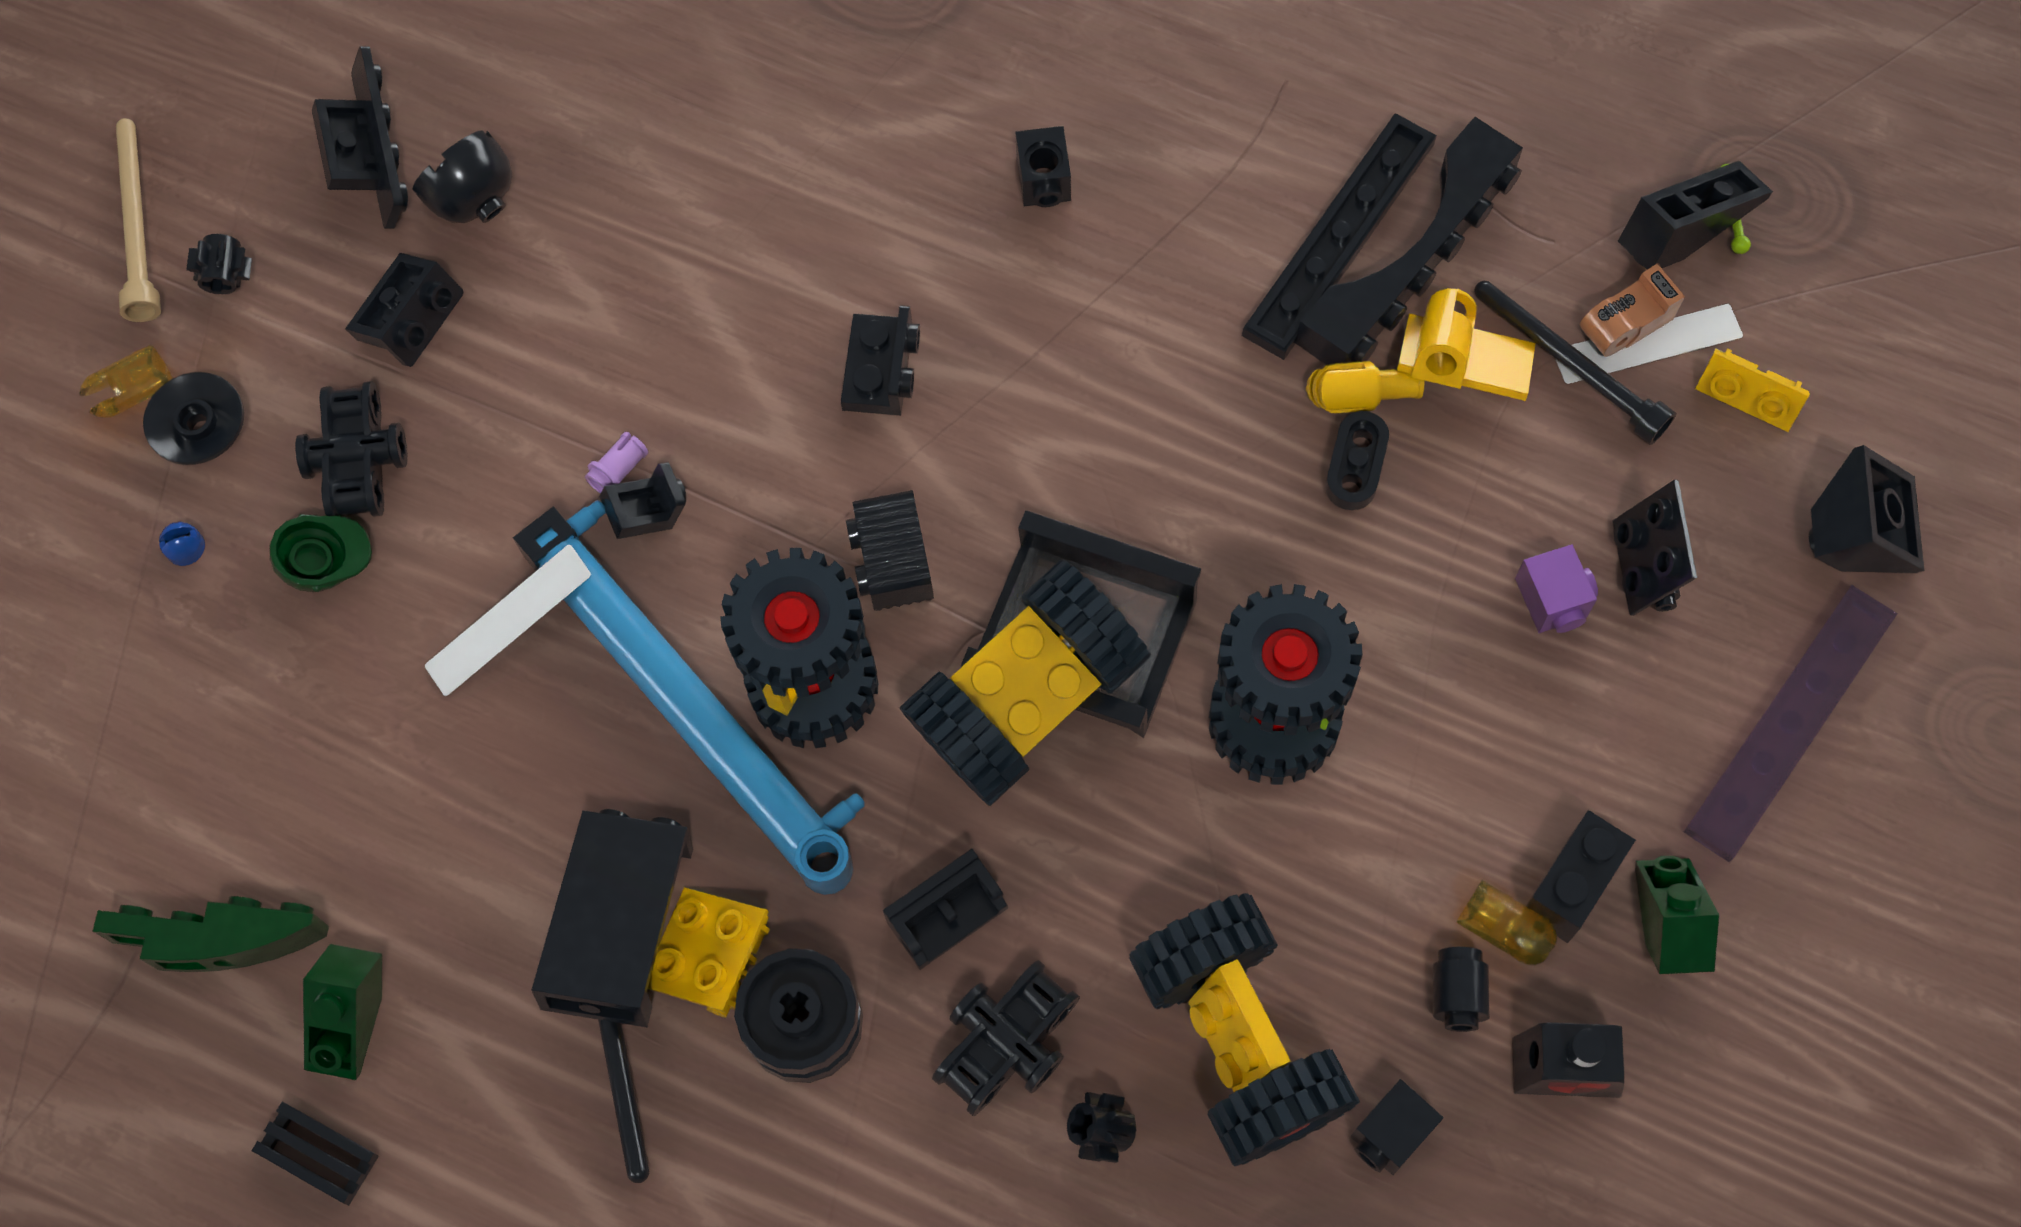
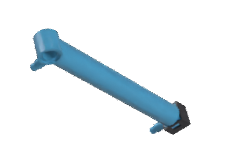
(694, 709)

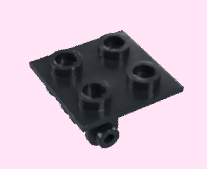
(1655, 550)

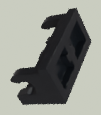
(945, 909)

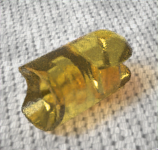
(131, 379)
(1508, 925)

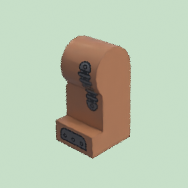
(1633, 312)

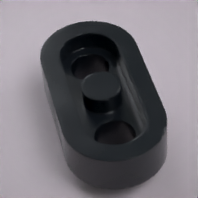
(1357, 463)

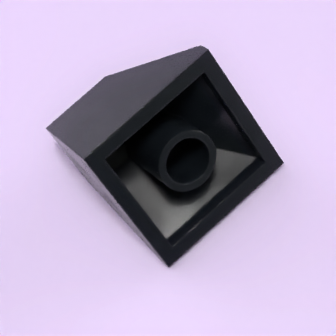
(1868, 518)

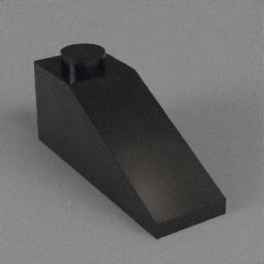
(1689, 214)

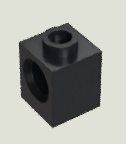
(1040, 150)
(1395, 1129)

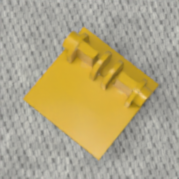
(708, 950)

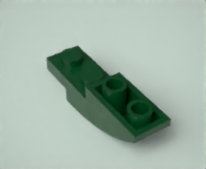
(223, 939)

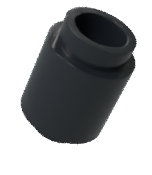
(1461, 988)

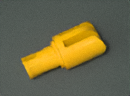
(1359, 387)

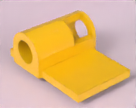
(1454, 354)

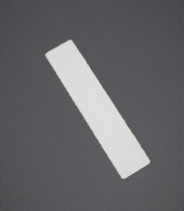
(1675, 338)
(507, 620)

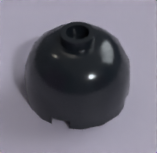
(467, 181)

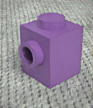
(1557, 589)

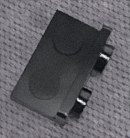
(406, 308)
(878, 363)

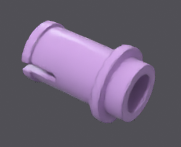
(616, 462)

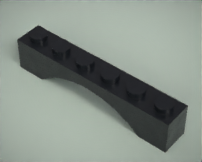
(1354, 313)

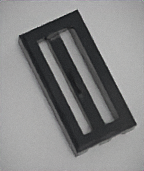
(277, 1131)

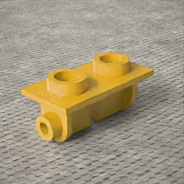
(1751, 390)

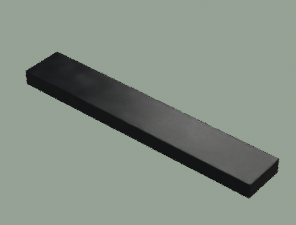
(1339, 234)

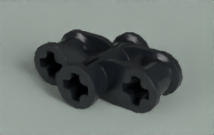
(351, 451)
(993, 1052)

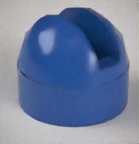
(183, 549)

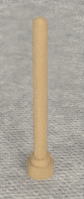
(138, 298)

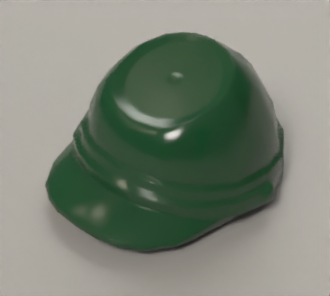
(319, 551)

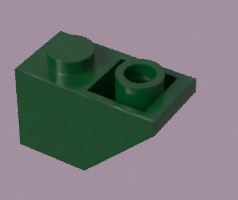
(1677, 916)
(340, 1010)

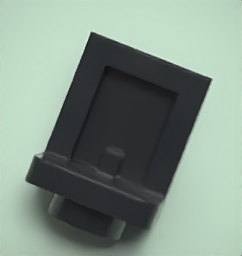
(644, 504)

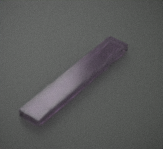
(1790, 724)

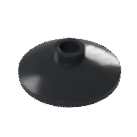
(184, 403)

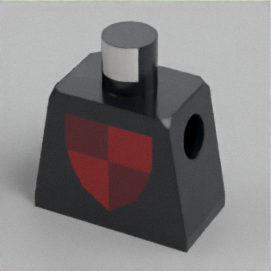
(1571, 1060)

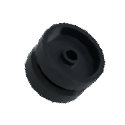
(776, 992)

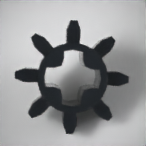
(219, 264)
(1101, 1127)

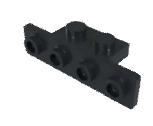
(357, 141)

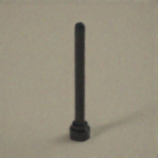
(1648, 417)
(624, 1101)

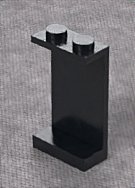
(610, 917)

